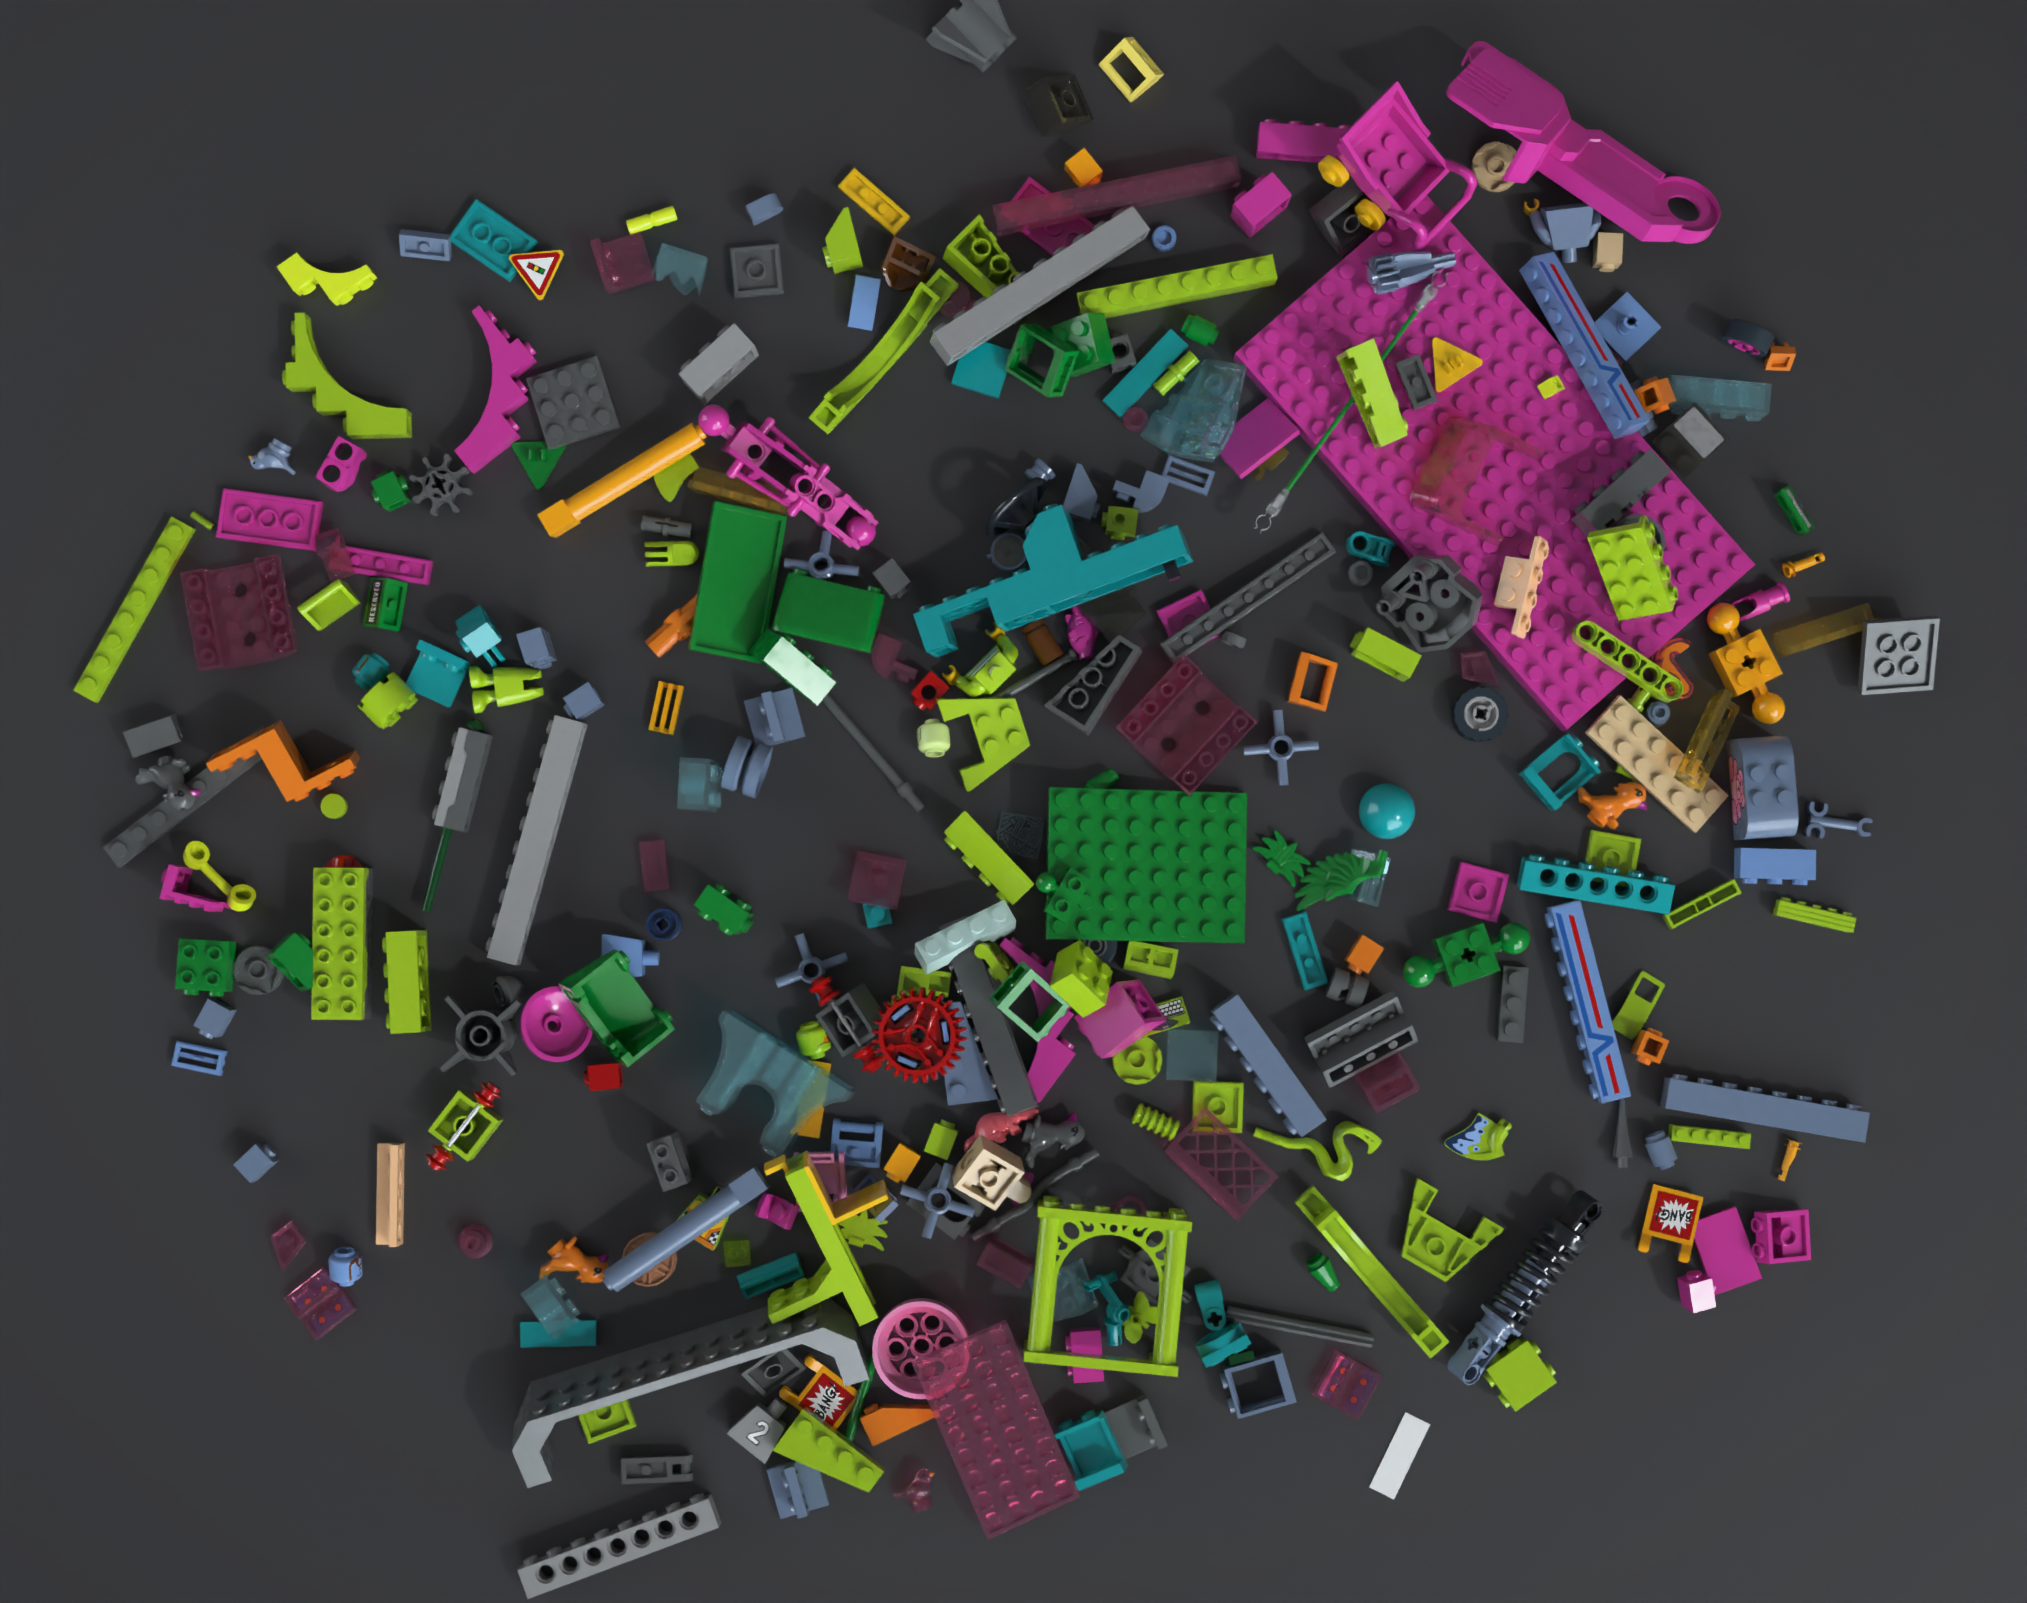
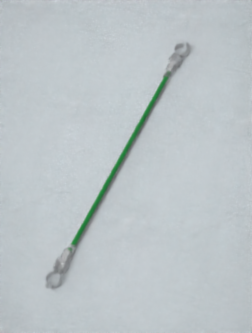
(1274, 506)

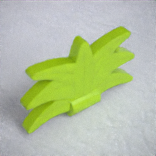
(861, 1230)

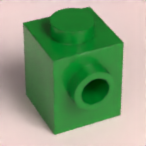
(390, 490)

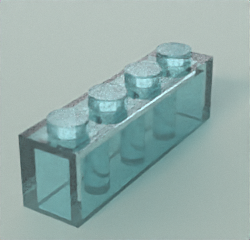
(1721, 396)

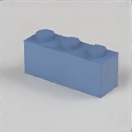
(1774, 865)

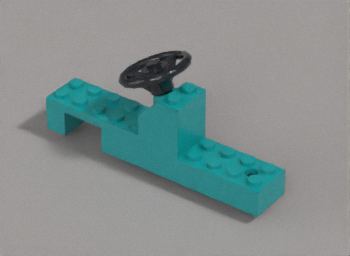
(1058, 572)

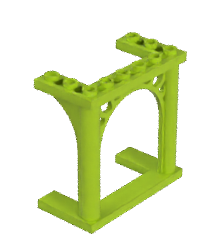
(1175, 1231)

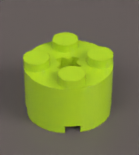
(387, 700)

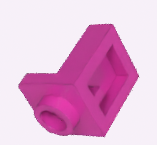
(777, 1210)

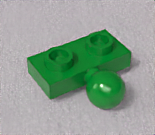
(1065, 894)

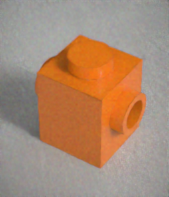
(1655, 395)
(1649, 1046)

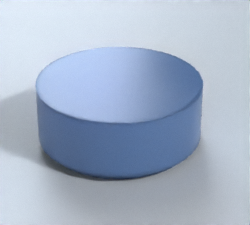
(1163, 238)

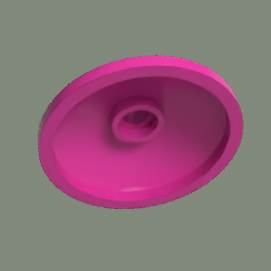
(569, 1033)

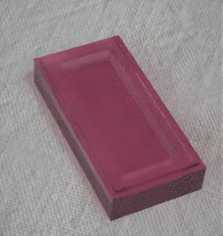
(654, 865)

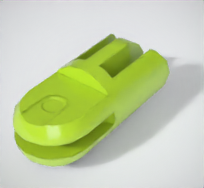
(678, 553)

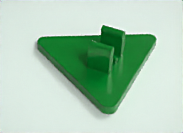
(537, 460)

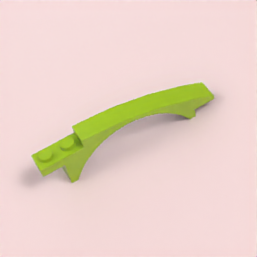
(909, 325)
(1371, 1271)

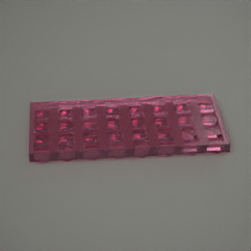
(996, 1429)

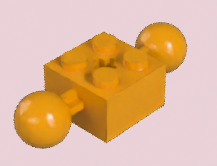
(1762, 666)

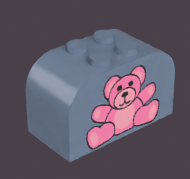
(1762, 787)

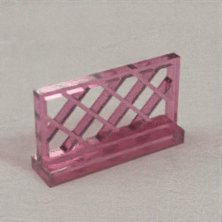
(1205, 1179)

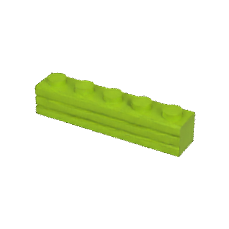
(1701, 904)
(1814, 915)
(1709, 1136)

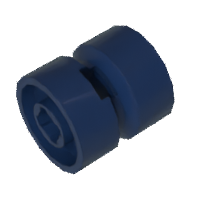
(664, 924)

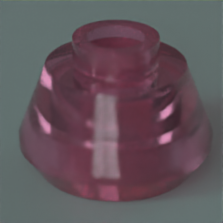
(480, 1245)

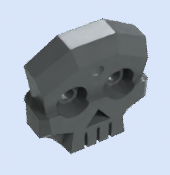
(1444, 615)

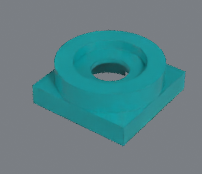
(1222, 1343)

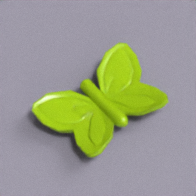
(1139, 1315)

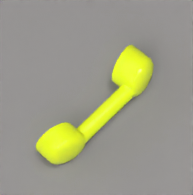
(238, 897)

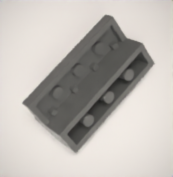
(1361, 1039)

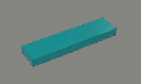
(1145, 373)

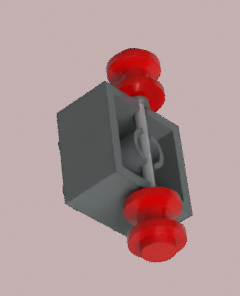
(849, 1020)

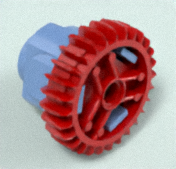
(919, 1035)

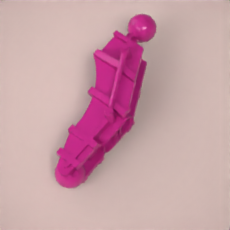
(859, 529)

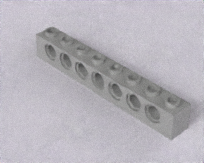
(537, 1583)

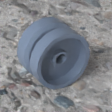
(745, 766)

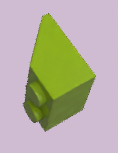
(842, 246)

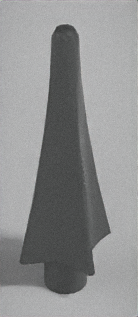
(1622, 1146)

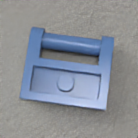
(858, 1152)

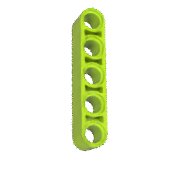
(1639, 662)

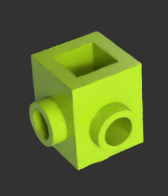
(1120, 522)

